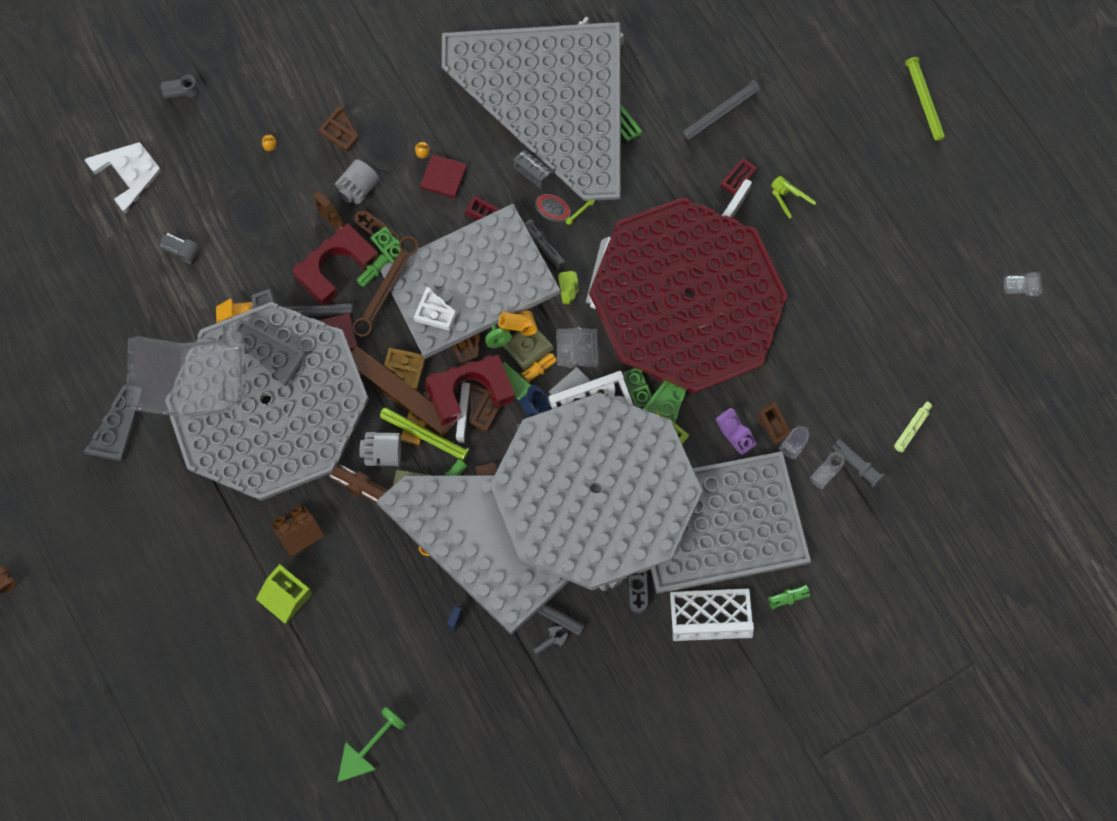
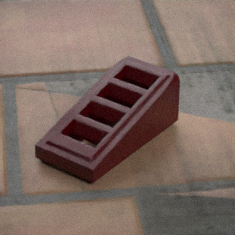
(481, 204)

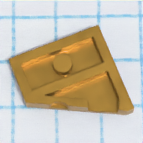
(406, 366)

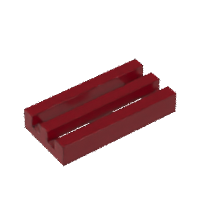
(729, 188)

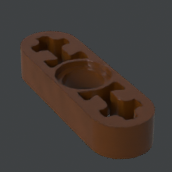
(374, 222)

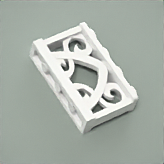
(604, 383)

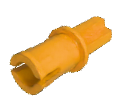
(538, 367)

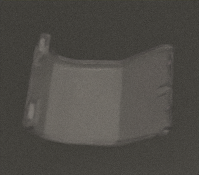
(186, 376)

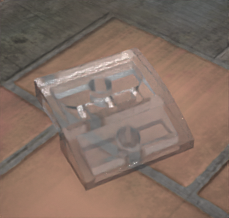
(577, 347)

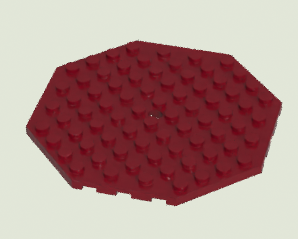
(678, 337)

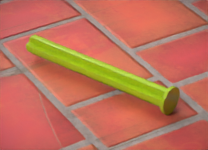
(925, 98)
(424, 434)

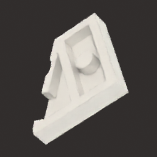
(434, 311)

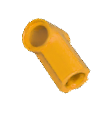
(521, 322)

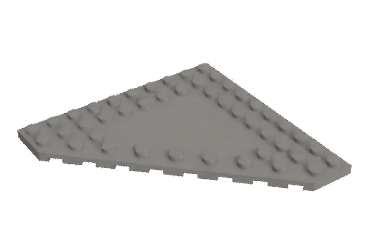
(552, 93)
(468, 538)

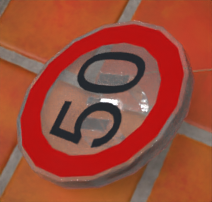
(552, 208)

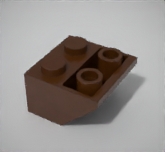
(297, 530)

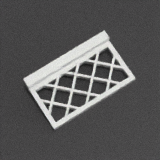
(716, 629)

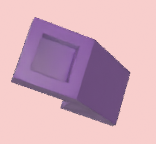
(735, 432)

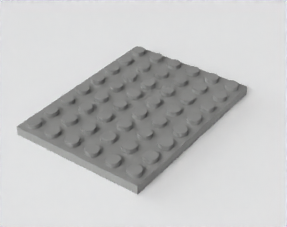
(478, 274)
(739, 526)

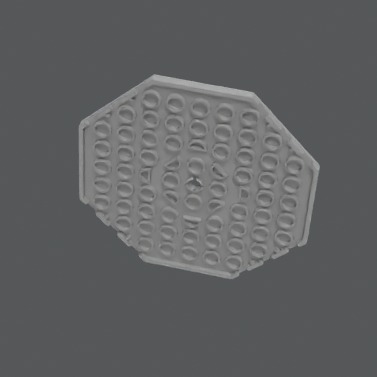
(302, 427)
(606, 534)

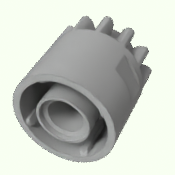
(356, 182)
(381, 449)

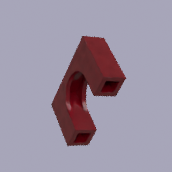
(343, 242)
(487, 371)

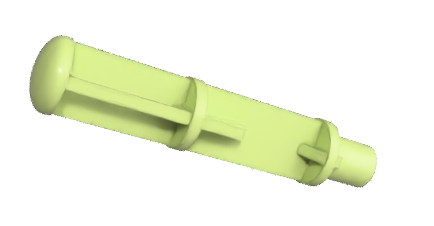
(913, 427)

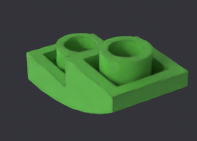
(386, 244)
(518, 384)
(637, 387)

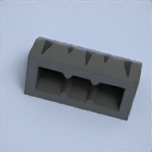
(533, 169)

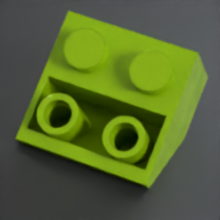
(283, 594)

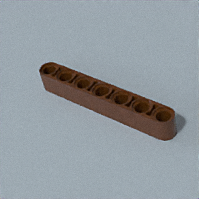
(398, 391)

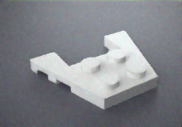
(133, 166)

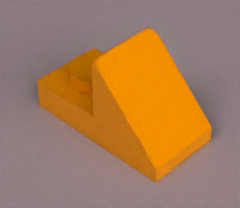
(229, 309)

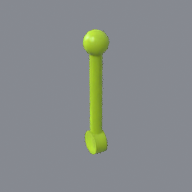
(570, 220)

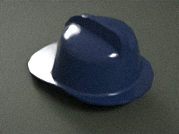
(535, 401)

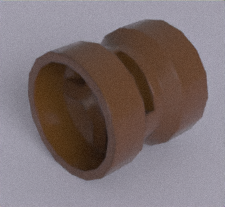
(6, 582)

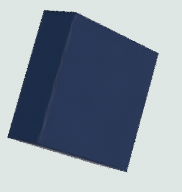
(454, 618)

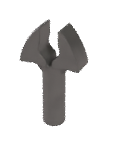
(551, 640)

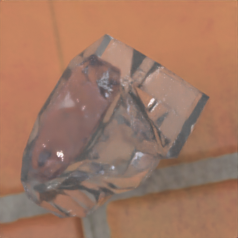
(795, 442)

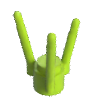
(782, 187)

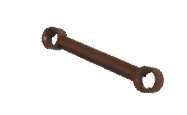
(385, 286)

